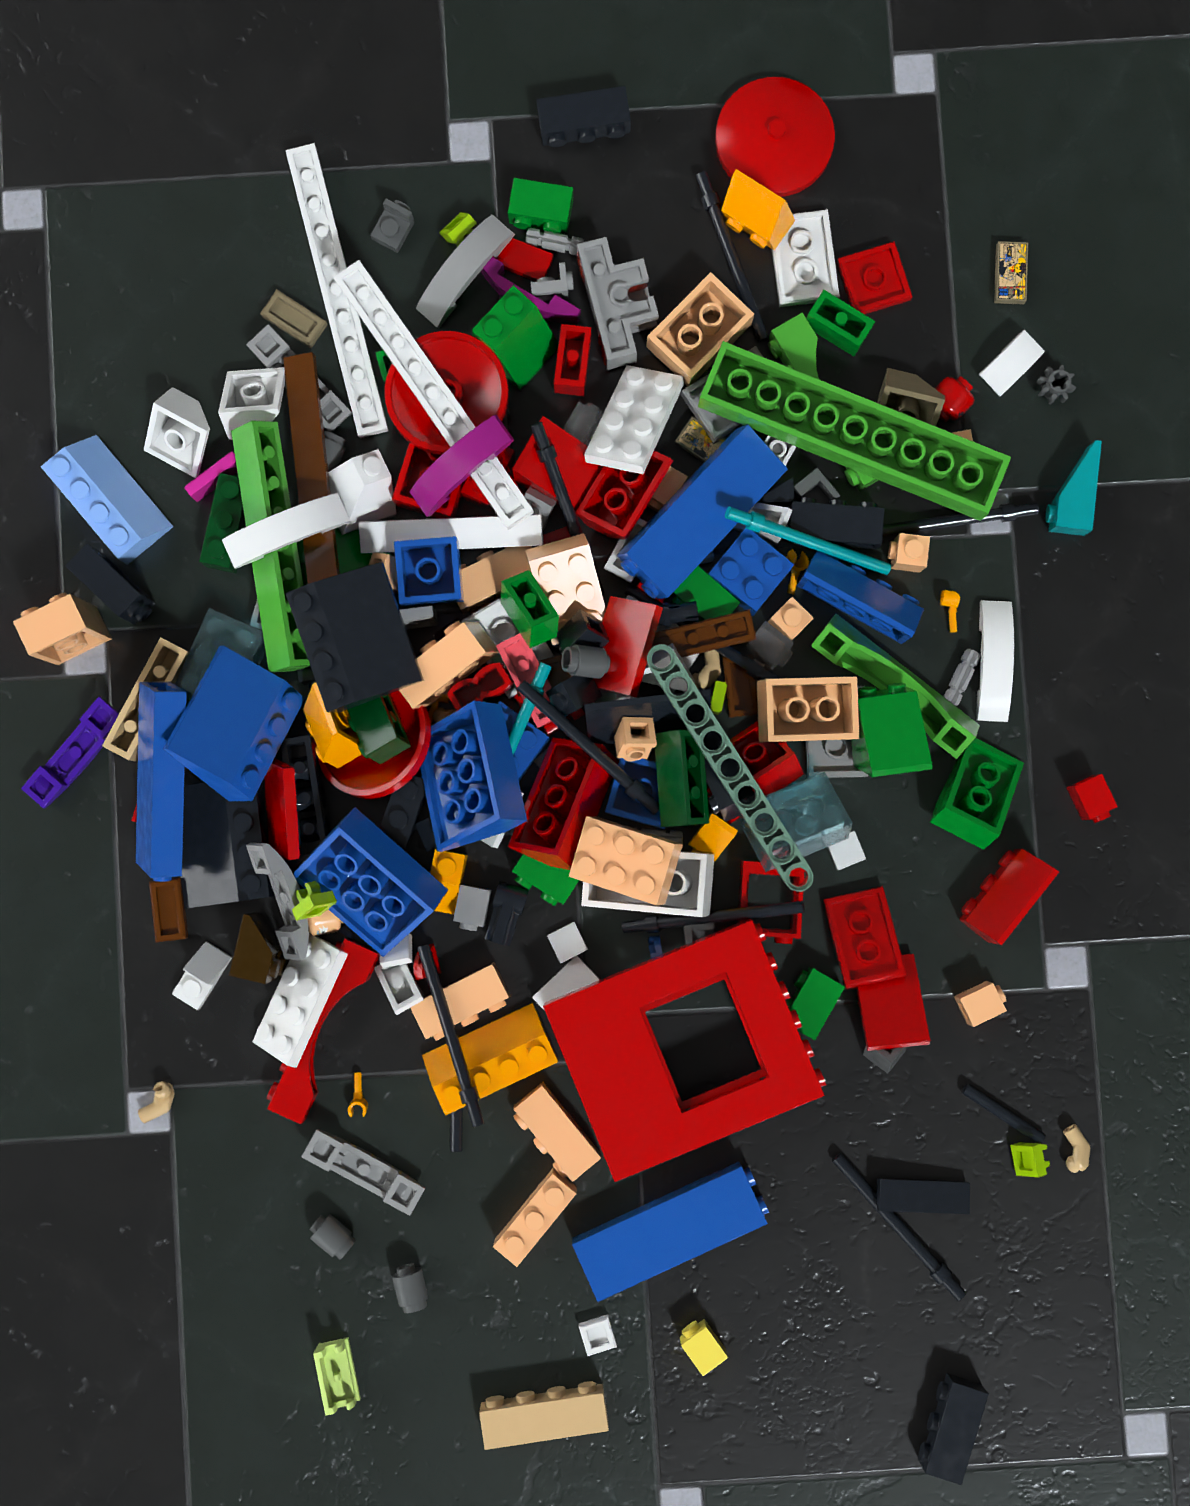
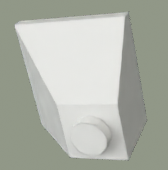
(251, 396)
(178, 431)
(364, 489)

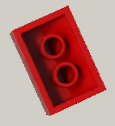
(621, 497)
(770, 763)
(1007, 895)

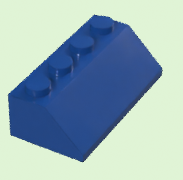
(861, 597)

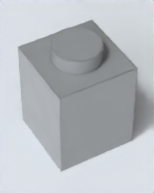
(472, 907)

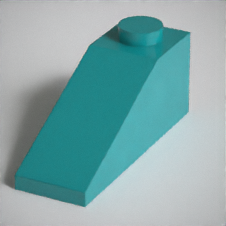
(1075, 502)

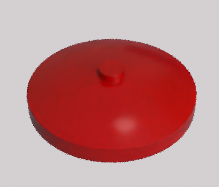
(775, 134)
(469, 372)
(371, 780)

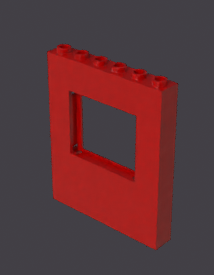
(625, 1073)

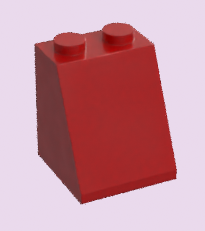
(575, 471)

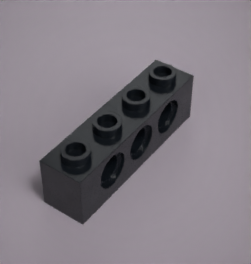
(310, 792)

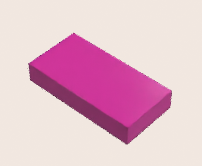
(208, 479)

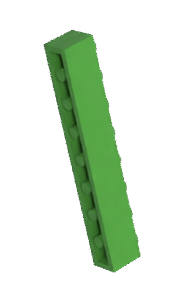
(263, 495)

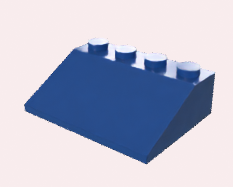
(234, 725)
(471, 777)
(375, 882)

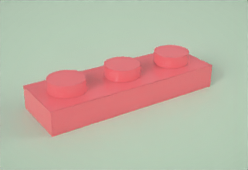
(522, 666)

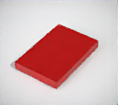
(631, 633)
(282, 809)
(864, 937)
(894, 1011)

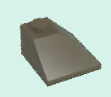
(911, 396)

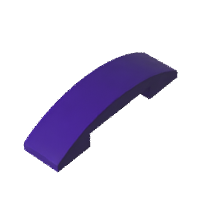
(73, 756)

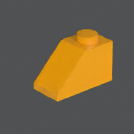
(712, 837)
(449, 870)

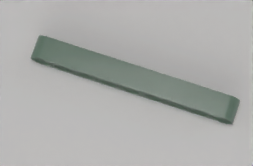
(742, 778)

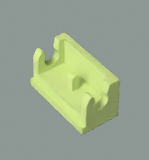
(336, 1375)

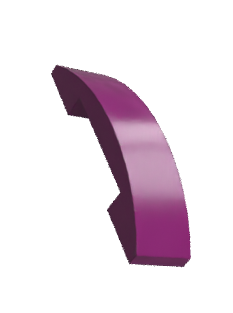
(556, 311)
(459, 463)

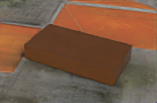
(740, 690)
(168, 910)

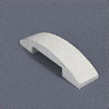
(285, 528)
(996, 661)

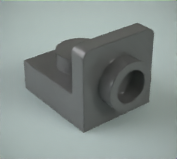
(393, 225)

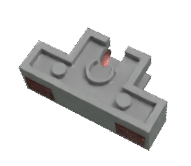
(617, 300)

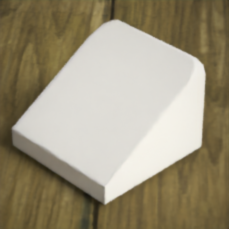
(567, 942)

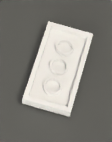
(634, 419)
(299, 1001)

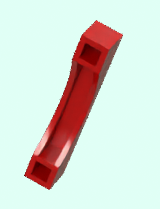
(298, 1085)

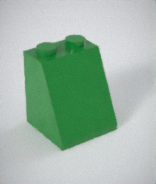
(517, 336)
(890, 732)

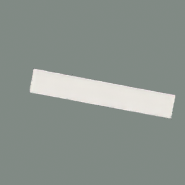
(470, 531)

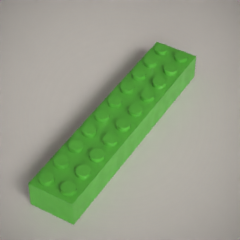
(853, 431)

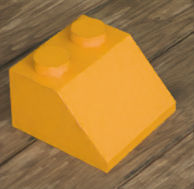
(756, 211)
(331, 731)

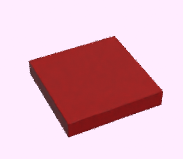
(874, 278)

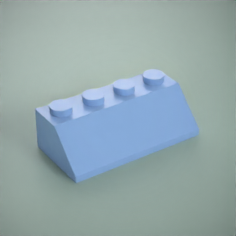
(107, 497)

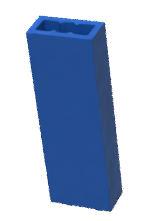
(695, 515)
(159, 782)
(670, 1230)

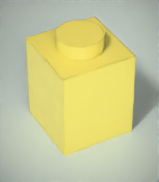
(702, 1346)

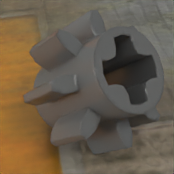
(1058, 376)

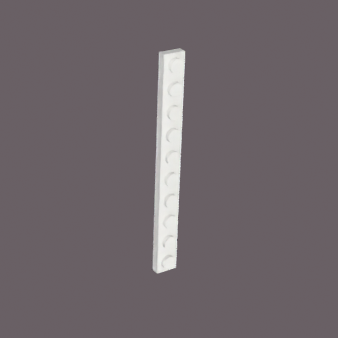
(342, 316)
(429, 388)

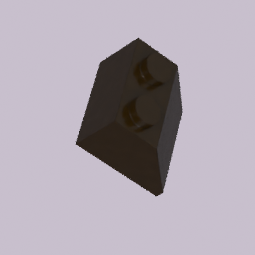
(257, 951)

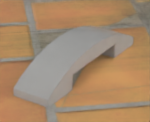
(461, 268)
(272, 349)
(295, 933)
(364, 1169)

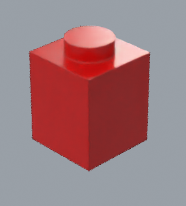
(1092, 798)

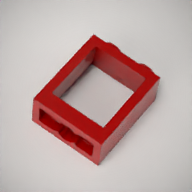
(782, 936)

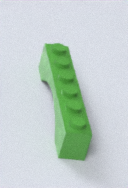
(796, 347)
(858, 654)

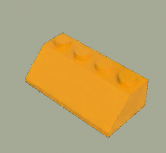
(494, 1057)

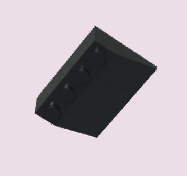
(354, 637)
(605, 717)
(215, 849)

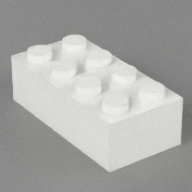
(687, 895)

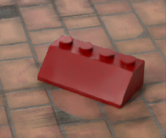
(562, 796)

